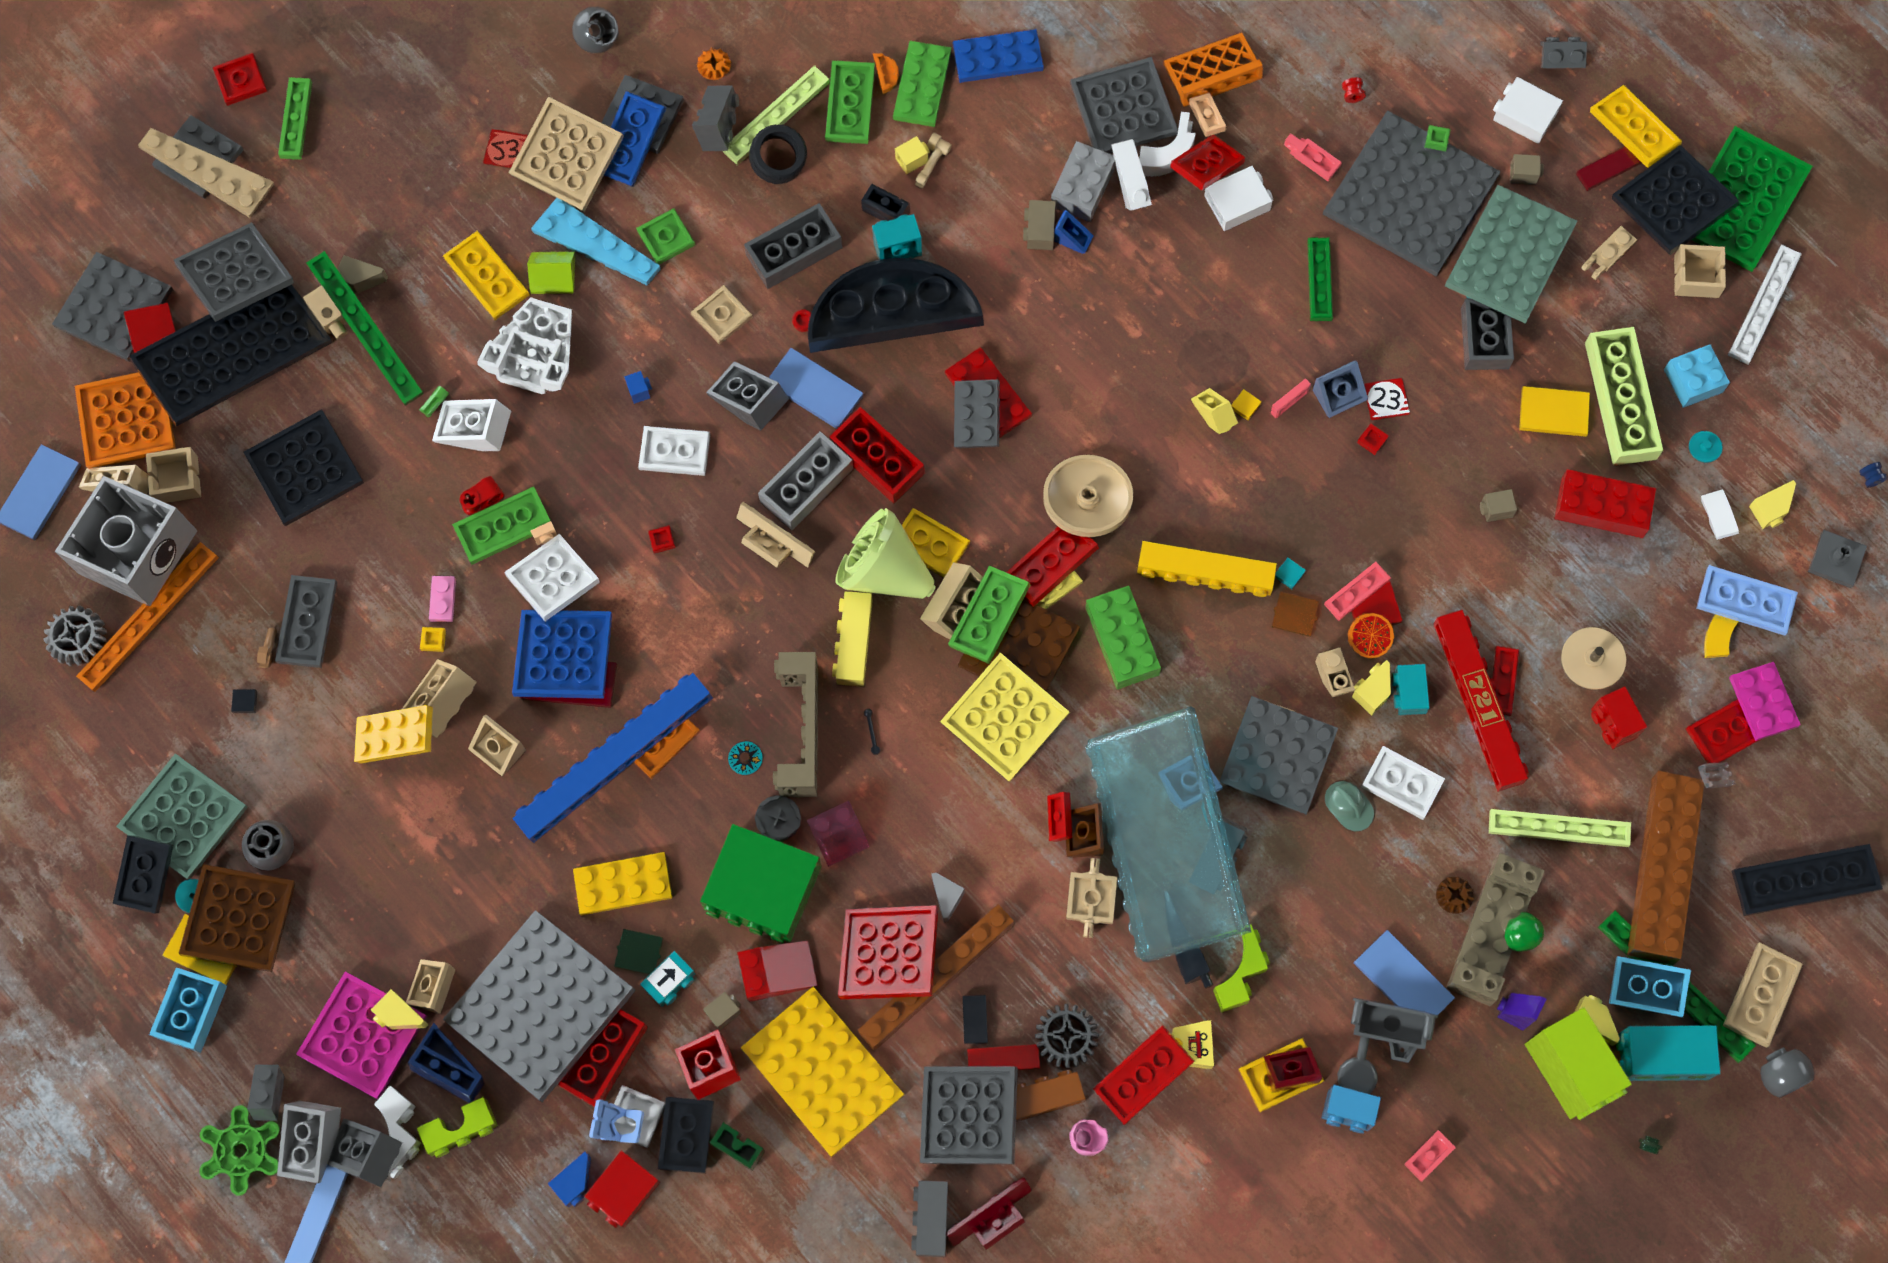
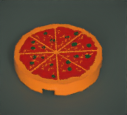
(1370, 635)

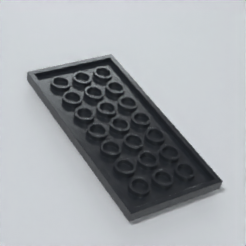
(224, 357)

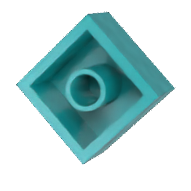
(897, 238)

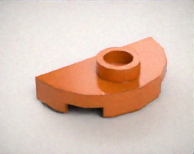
(887, 71)

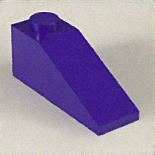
(1520, 1009)

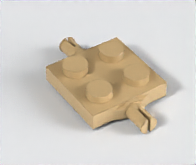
(1091, 898)

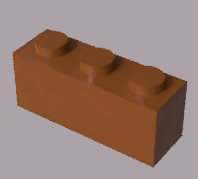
(1048, 1095)

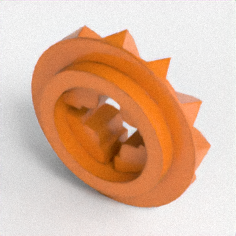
(722, 67)

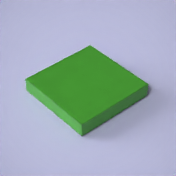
(665, 236)

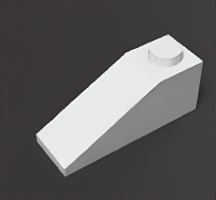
(1131, 175)

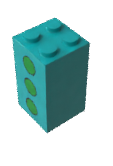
(1669, 1053)

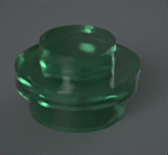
(1650, 1144)

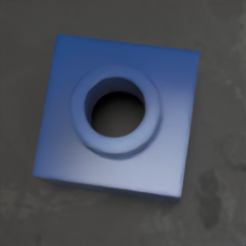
(638, 387)

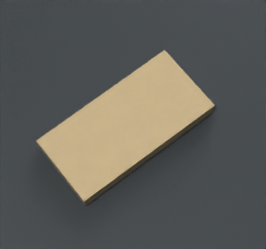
(1762, 995)

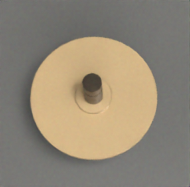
(1593, 658)

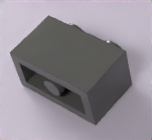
(266, 1092)

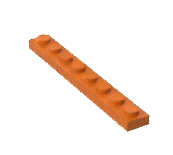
(147, 617)

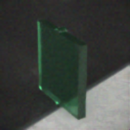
(638, 951)

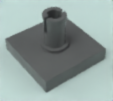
(1837, 559)

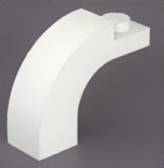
(1158, 160)

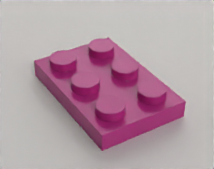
(1764, 701)

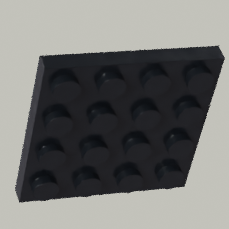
(1675, 199)
(303, 467)

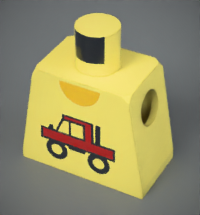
(1198, 1043)

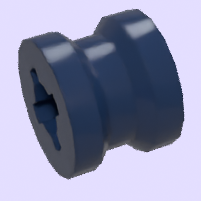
(1873, 474)

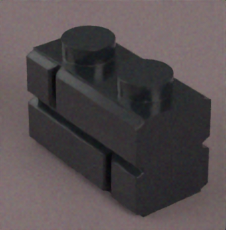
(883, 204)

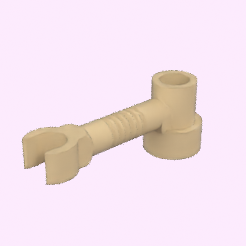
(938, 147)

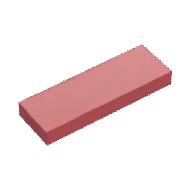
(1357, 591)

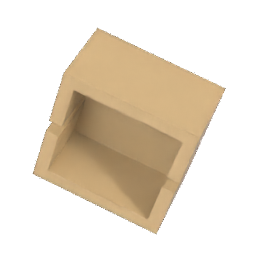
(1696, 271)
(176, 475)

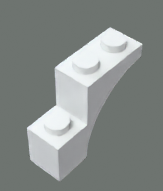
(395, 1111)

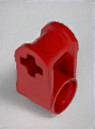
(482, 494)

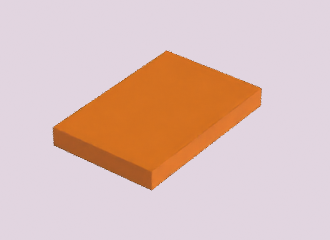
(664, 751)

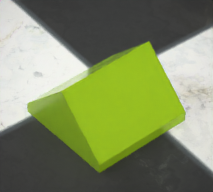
(551, 272)

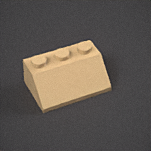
(951, 599)
(444, 690)

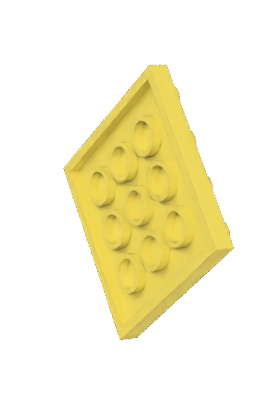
(1005, 717)

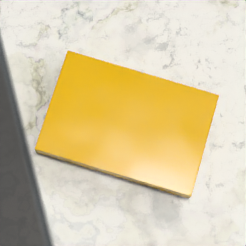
(1554, 411)
(934, 542)
(213, 970)
(1258, 1084)

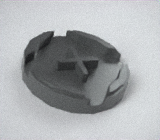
(778, 818)

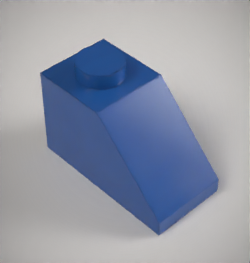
(573, 1181)

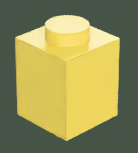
(912, 155)

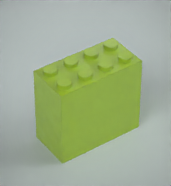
(1578, 1065)

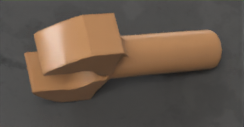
(264, 653)

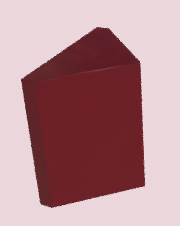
(1292, 1069)

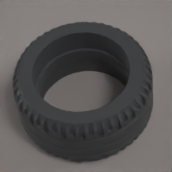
(790, 136)

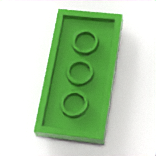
(922, 83)
(850, 102)
(501, 525)
(989, 614)

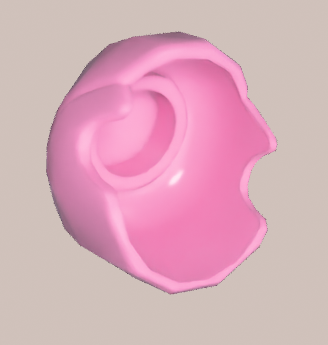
(1088, 1137)

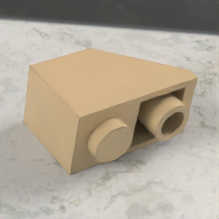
(1334, 672)

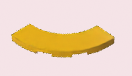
(1718, 637)

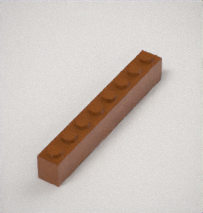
(946, 969)

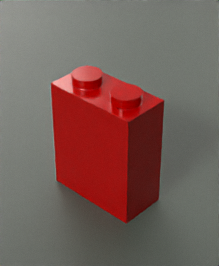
(621, 1190)

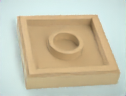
(721, 314)

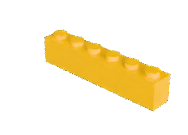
(1206, 568)

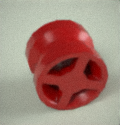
(1353, 90)

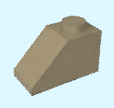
(360, 275)

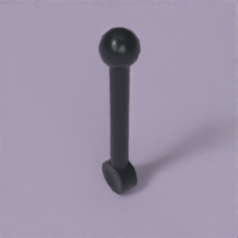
(875, 749)

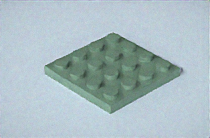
(183, 811)

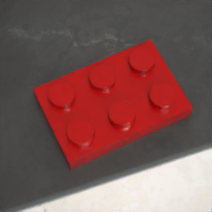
(1207, 162)

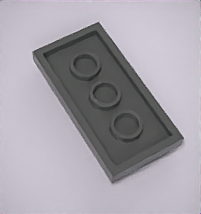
(306, 621)

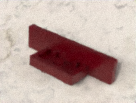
(994, 1218)

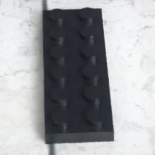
(1806, 879)

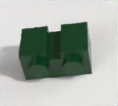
(728, 1142)

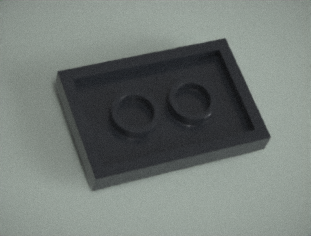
(143, 874)
(685, 1135)

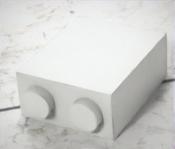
(1526, 109)
(1238, 198)

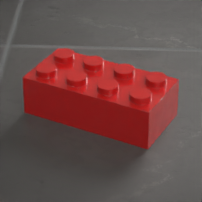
(878, 455)
(1605, 503)
(604, 1059)

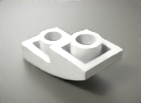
(1720, 514)

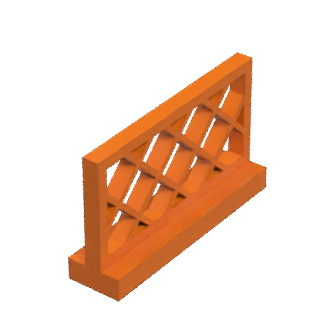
(1219, 81)

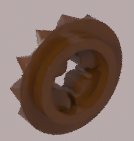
(1455, 906)

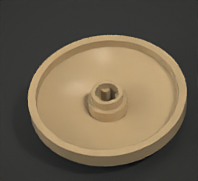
(1088, 495)

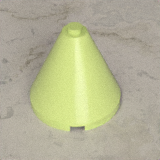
(885, 561)

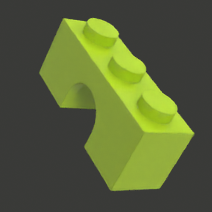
(478, 1121)

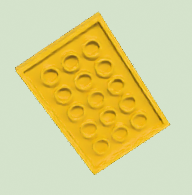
(822, 1071)

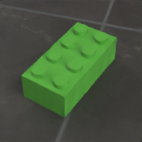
(1122, 637)

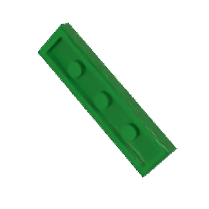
(1319, 279)

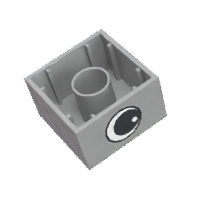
(126, 540)

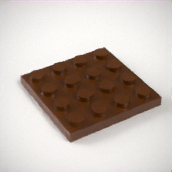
(1033, 643)
(237, 918)

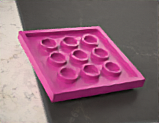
(352, 1043)

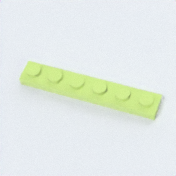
(778, 112)
(1559, 828)

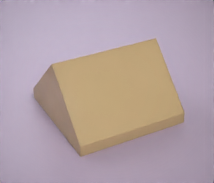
(495, 746)
(430, 985)

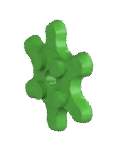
(224, 1147)

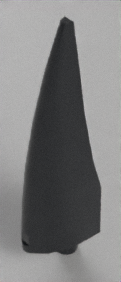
(1194, 967)

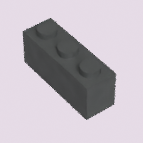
(930, 1219)

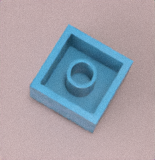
(1350, 1109)

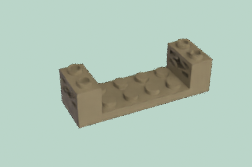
(797, 670)
(1484, 948)

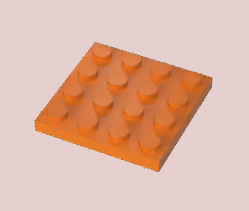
(121, 421)

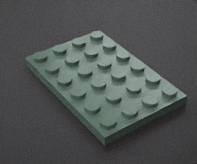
(1511, 253)

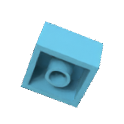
(1696, 376)

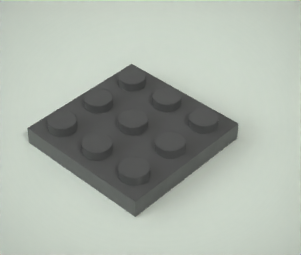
(653, 93)
(206, 139)

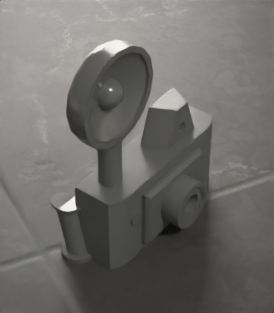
(1389, 1023)

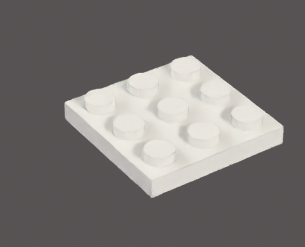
(552, 577)

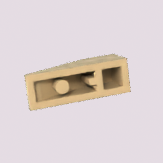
(128, 475)

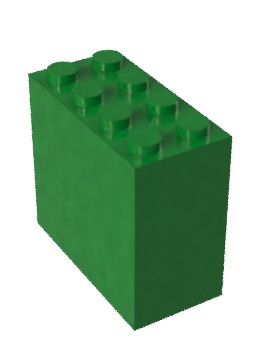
(760, 884)

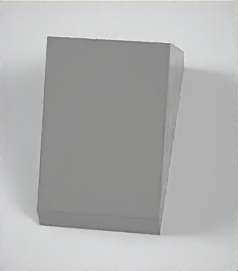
(948, 895)

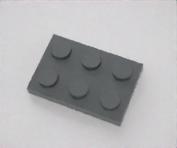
(976, 413)

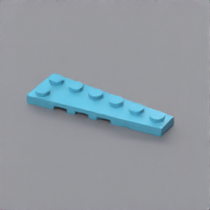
(579, 233)

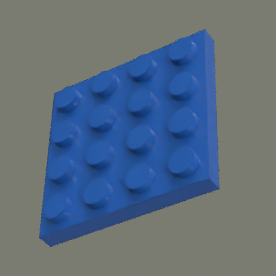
(562, 654)

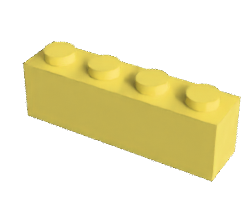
(854, 638)

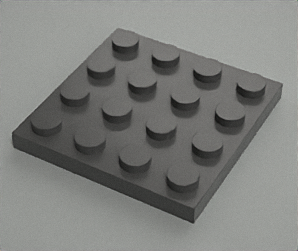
(1124, 105)
(233, 271)
(99, 301)
(1278, 755)
(969, 1115)

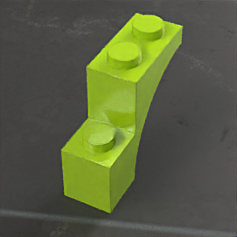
(1254, 962)

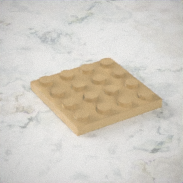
(566, 154)

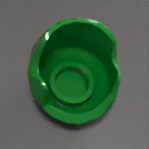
(1524, 932)

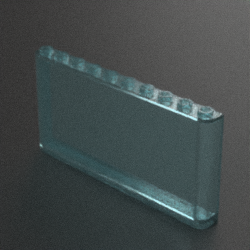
(1167, 836)

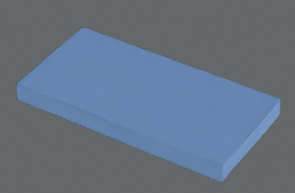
(816, 388)
(38, 492)
(1402, 976)

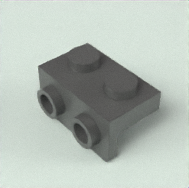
(1563, 53)

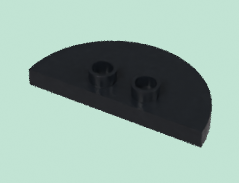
(891, 302)

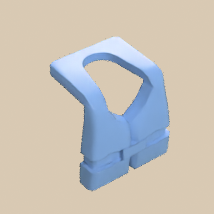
(605, 1116)

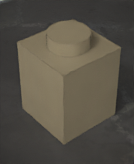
(1525, 169)
(1498, 505)
(723, 1010)

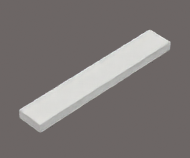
(1764, 304)

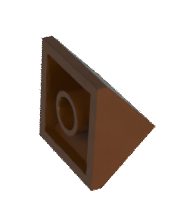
(1086, 832)

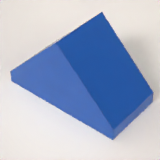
(1072, 233)

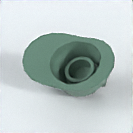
(1349, 806)

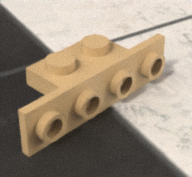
(771, 540)

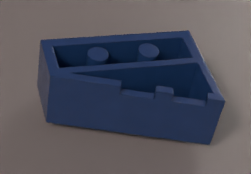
(445, 1066)

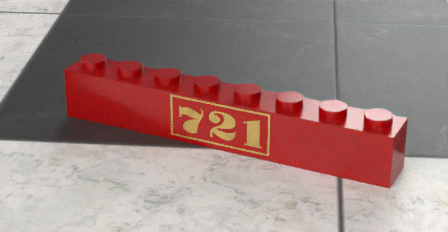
(1480, 700)

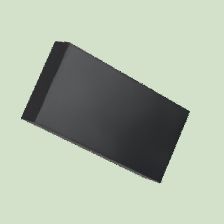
(975, 1019)

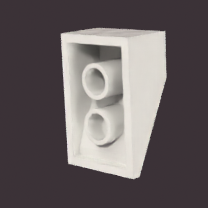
(472, 424)

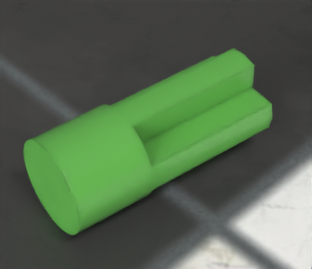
(434, 401)

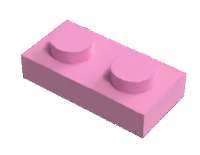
(442, 599)

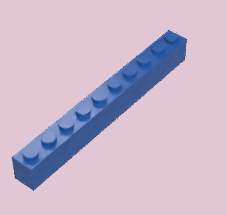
(612, 758)

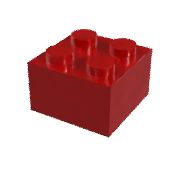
(1618, 718)
(708, 1064)

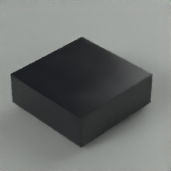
(244, 701)

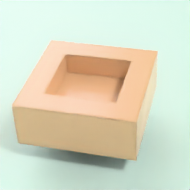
(544, 533)

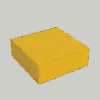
(1246, 404)
(432, 639)

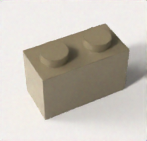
(1040, 224)

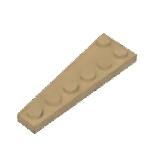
(219, 177)

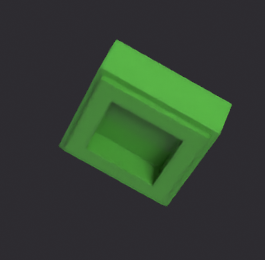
(1437, 138)

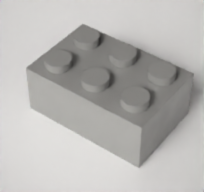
(1083, 181)

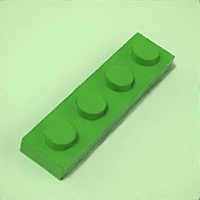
(295, 118)

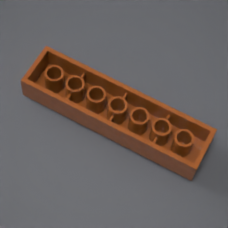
(1666, 868)

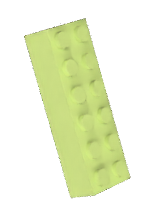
(1623, 396)

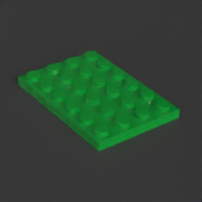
(1764, 184)

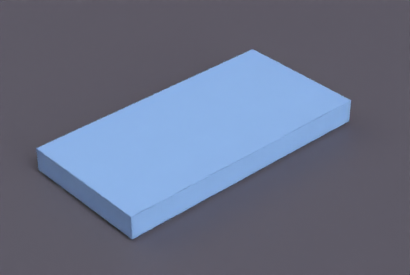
(1747, 600)

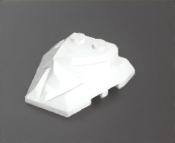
(532, 348)

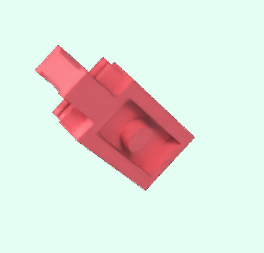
(1313, 156)

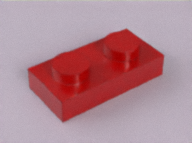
(1059, 816)

